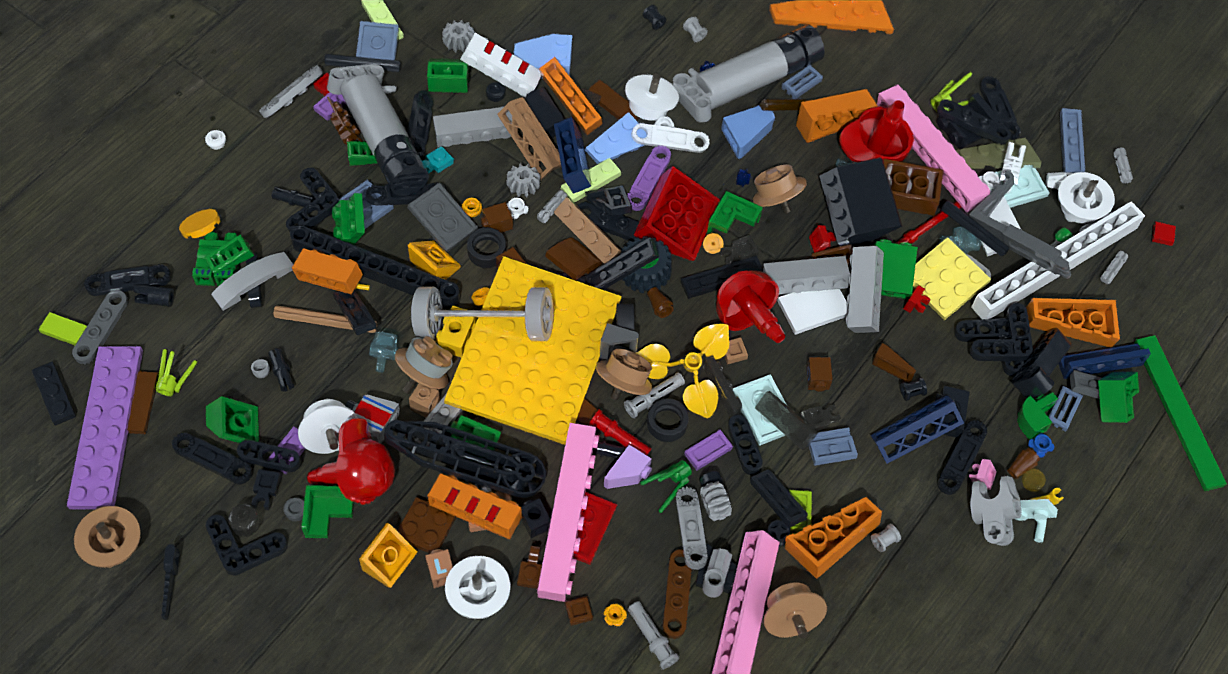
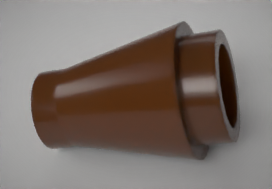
(661, 304)
(1023, 463)

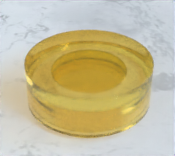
(1033, 480)

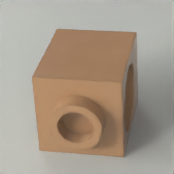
(424, 400)

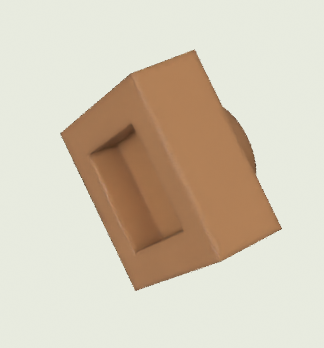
(736, 351)

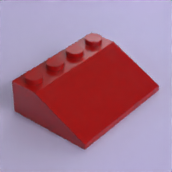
(678, 214)

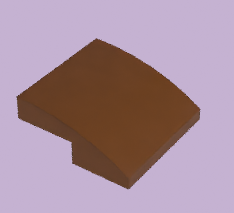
(573, 258)

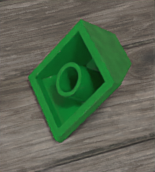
(233, 420)

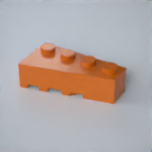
(832, 114)
(1077, 318)
(829, 540)

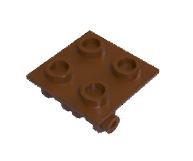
(342, 121)

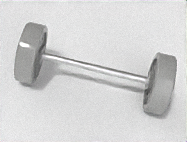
(428, 313)

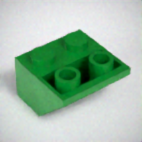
(447, 75)

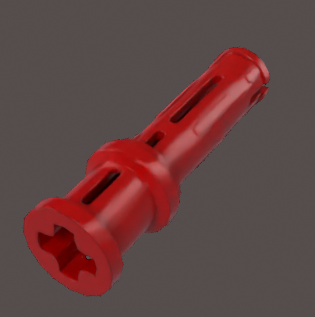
(611, 428)

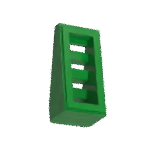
(360, 158)
(239, 257)

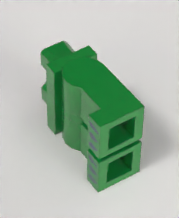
(202, 268)

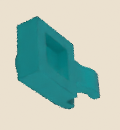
(438, 160)

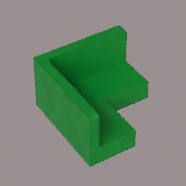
(732, 208)
(1116, 396)
(319, 506)

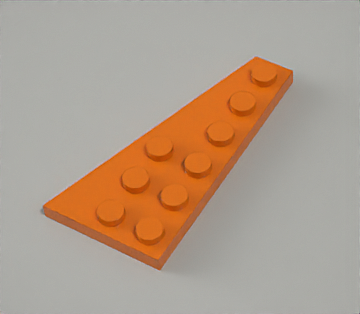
(834, 14)

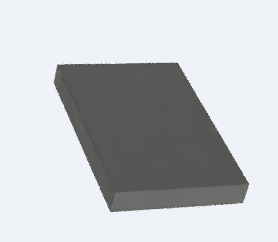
(442, 217)

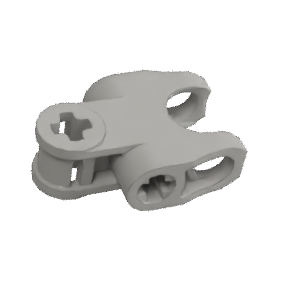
(998, 512)

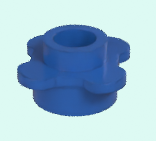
(1045, 441)

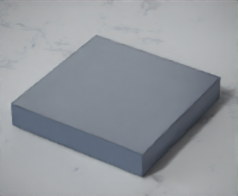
(377, 40)
(371, 212)

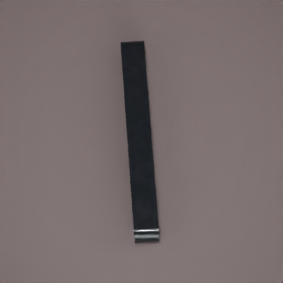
(369, 259)

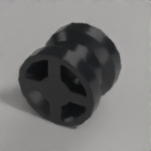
(780, 529)

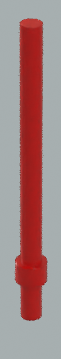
(912, 236)

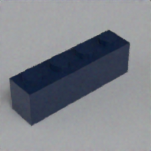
(572, 155)

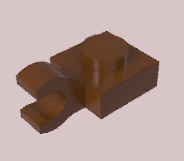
(530, 571)

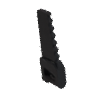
(171, 564)

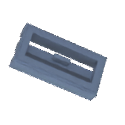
(805, 81)
(1057, 422)

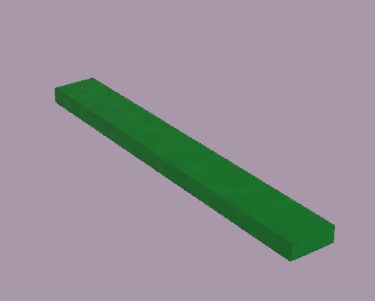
(1181, 416)

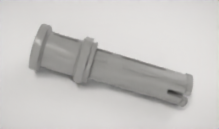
(646, 400)
(658, 643)

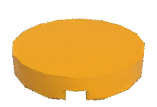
(199, 223)

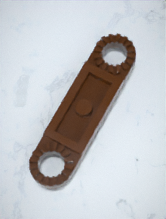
(677, 596)

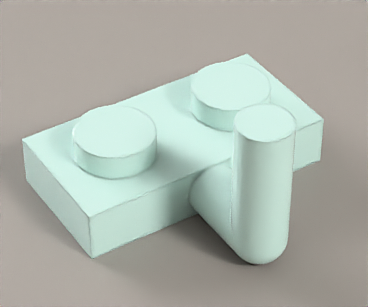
(1039, 510)

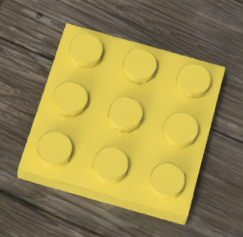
(948, 278)

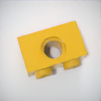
(456, 342)

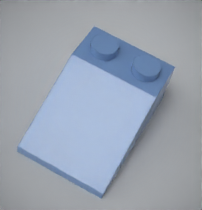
(543, 49)

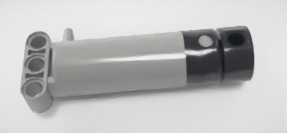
(748, 71)
(380, 125)

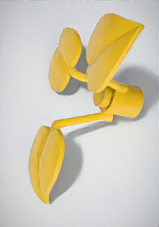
(702, 396)

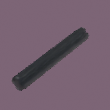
(346, 61)
(975, 228)

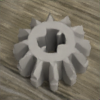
(457, 35)
(523, 180)
(716, 501)

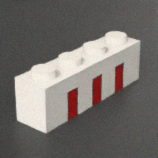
(501, 65)

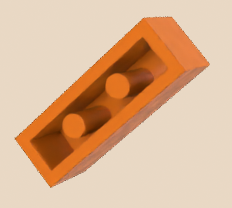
(327, 271)

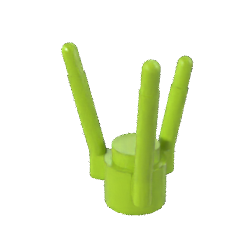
(944, 93)
(167, 383)

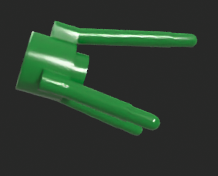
(676, 472)

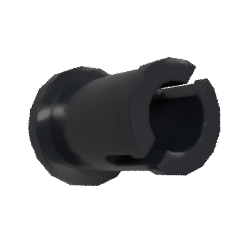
(609, 450)

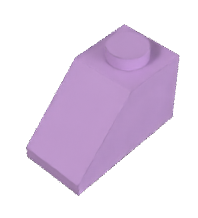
(628, 469)

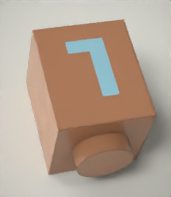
(439, 566)

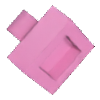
(986, 473)

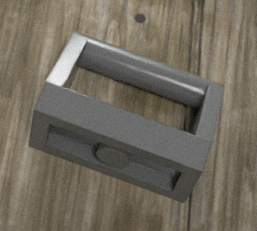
(617, 335)

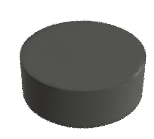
(294, 509)

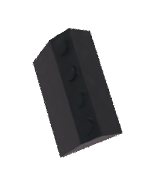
(860, 202)

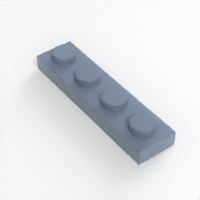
(1072, 141)

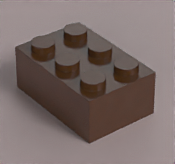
(914, 186)

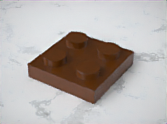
(425, 526)

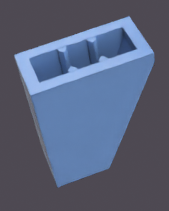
(747, 129)

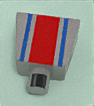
(377, 413)

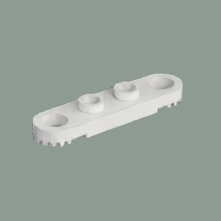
(670, 137)

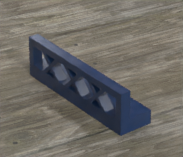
(1104, 360)
(917, 421)

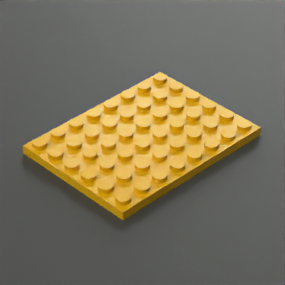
(528, 381)

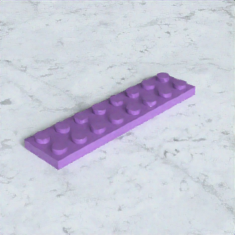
(105, 428)

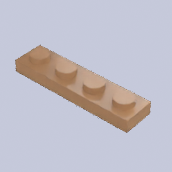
(587, 231)

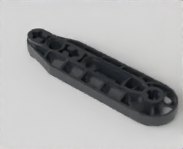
(453, 450)

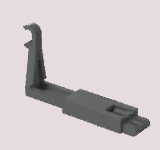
(1015, 238)

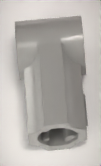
(716, 572)

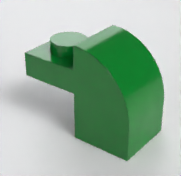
(1032, 415)

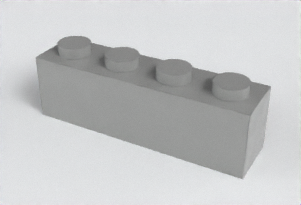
(470, 127)
(809, 274)
(865, 289)

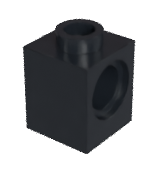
(536, 526)

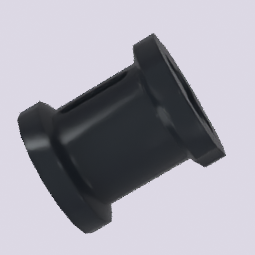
(654, 17)
(913, 388)

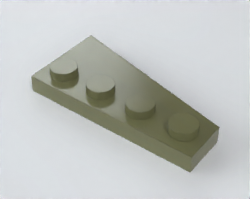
(994, 155)

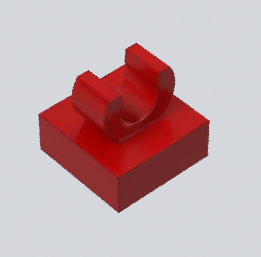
(821, 239)
(915, 299)

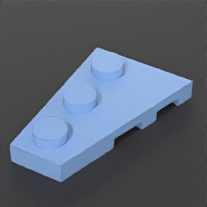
(616, 140)

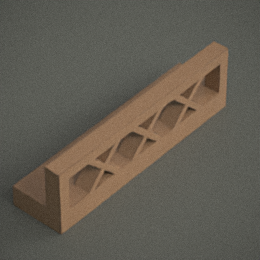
(532, 134)

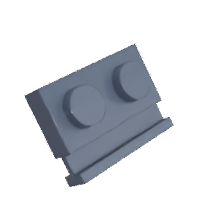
(833, 447)

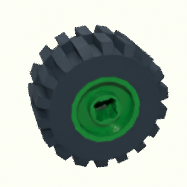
(652, 274)

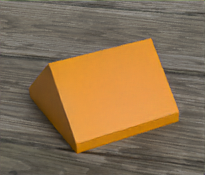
(432, 259)
(387, 556)

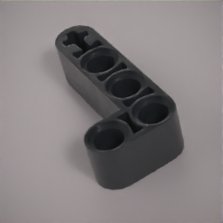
(1034, 374)

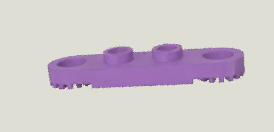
(648, 177)

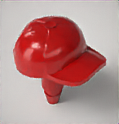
(878, 134)
(747, 301)
(363, 465)

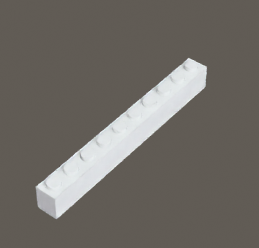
(1074, 250)

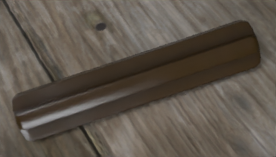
(781, 104)

